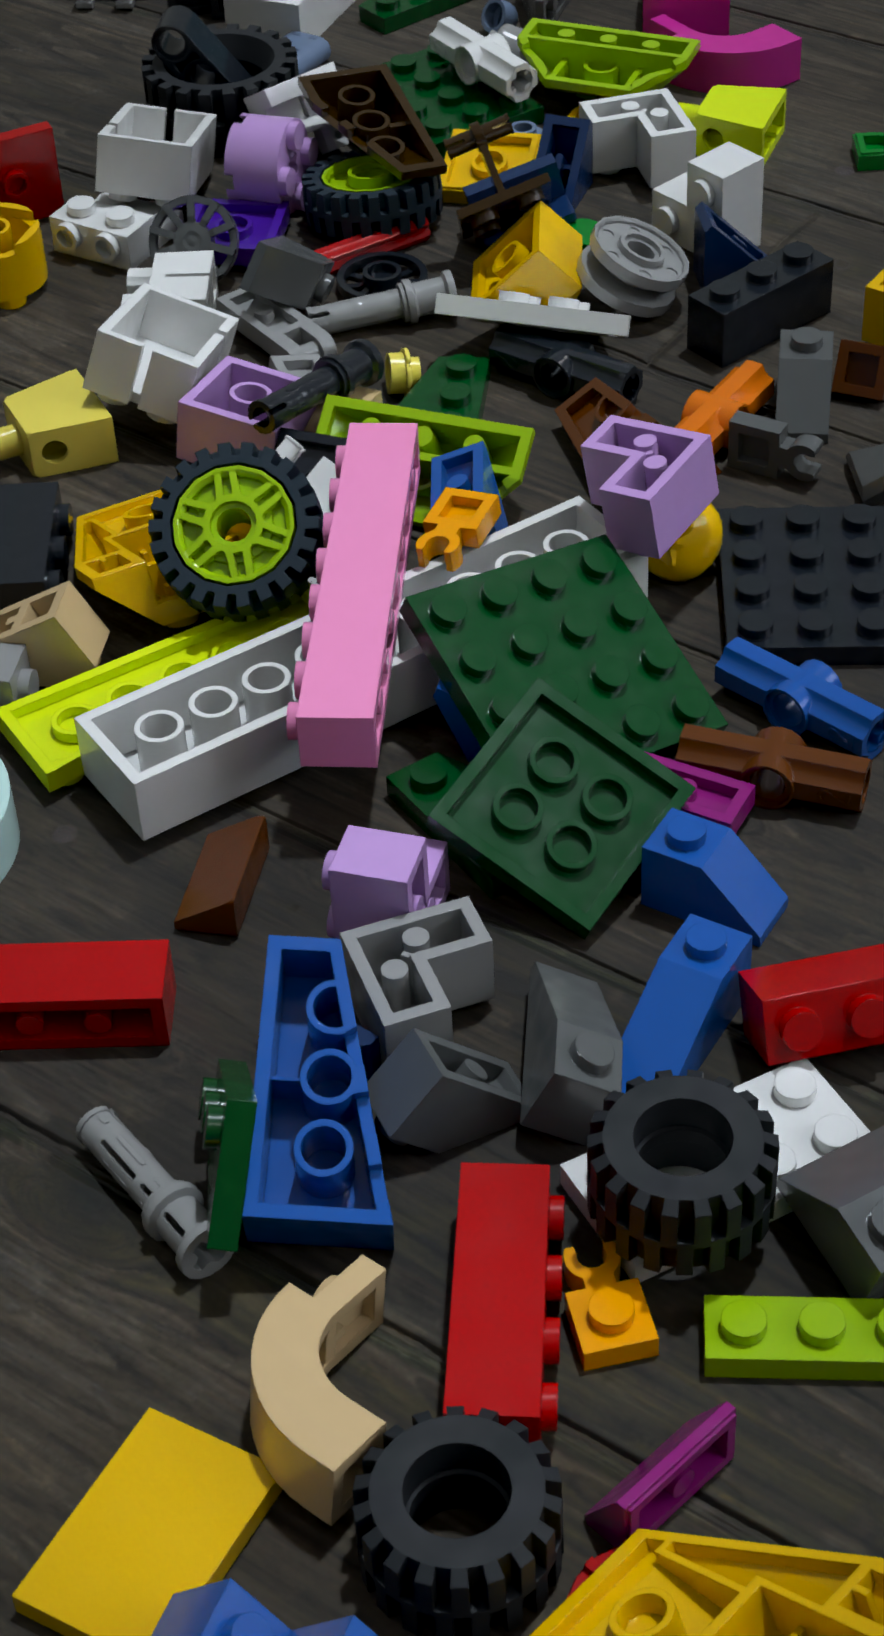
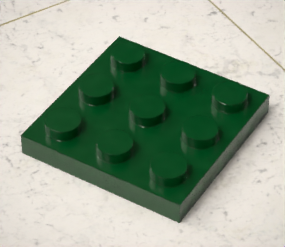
(558, 807)

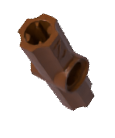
(779, 766)

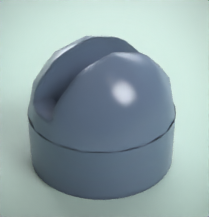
(497, 14)

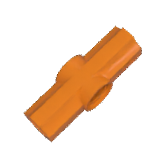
(742, 389)

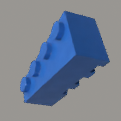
(314, 1133)

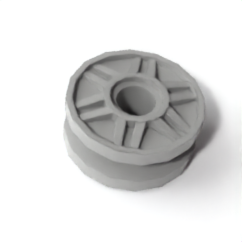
(632, 266)

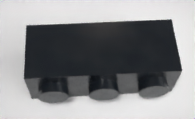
(758, 301)
(32, 539)

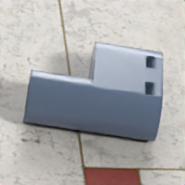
(310, 49)

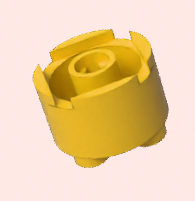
(21, 255)

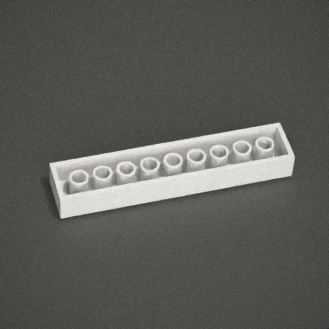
(223, 721)

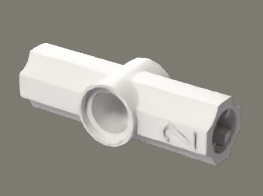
(483, 59)

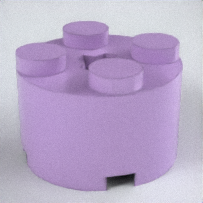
(269, 159)

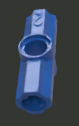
(802, 697)

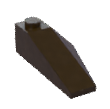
(376, 117)

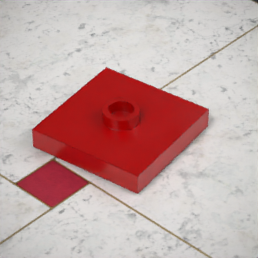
(30, 169)

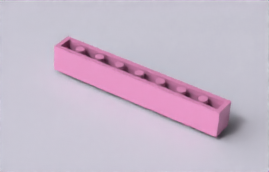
(356, 598)

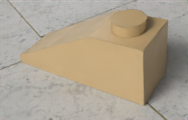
(58, 631)

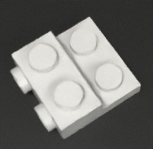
(107, 229)

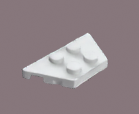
(526, 311)

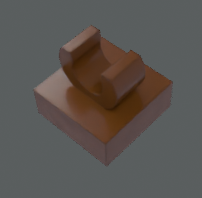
(859, 370)

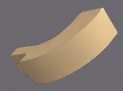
(298, 1419)

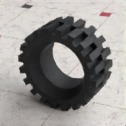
(263, 55)

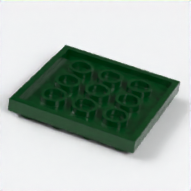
(447, 102)
(576, 626)

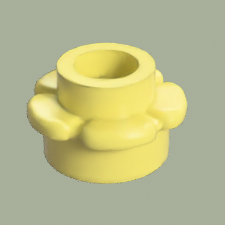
(401, 372)

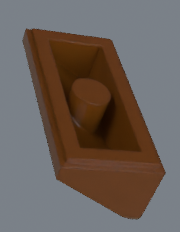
(225, 879)

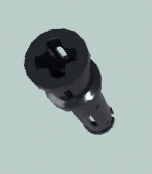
(332, 375)

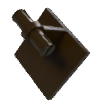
(485, 216)

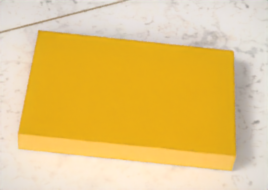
(152, 1525)

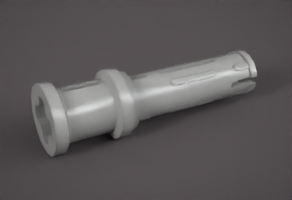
(405, 302)
(170, 1207)

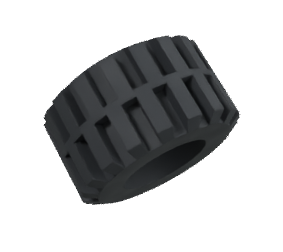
(677, 1217)
(469, 1579)

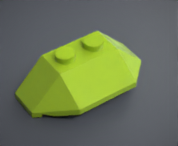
(602, 59)
(438, 434)

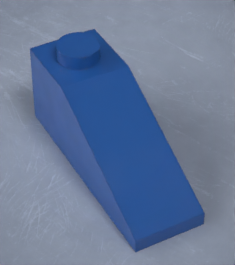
(686, 1000)

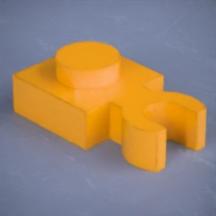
(456, 521)
(607, 1314)

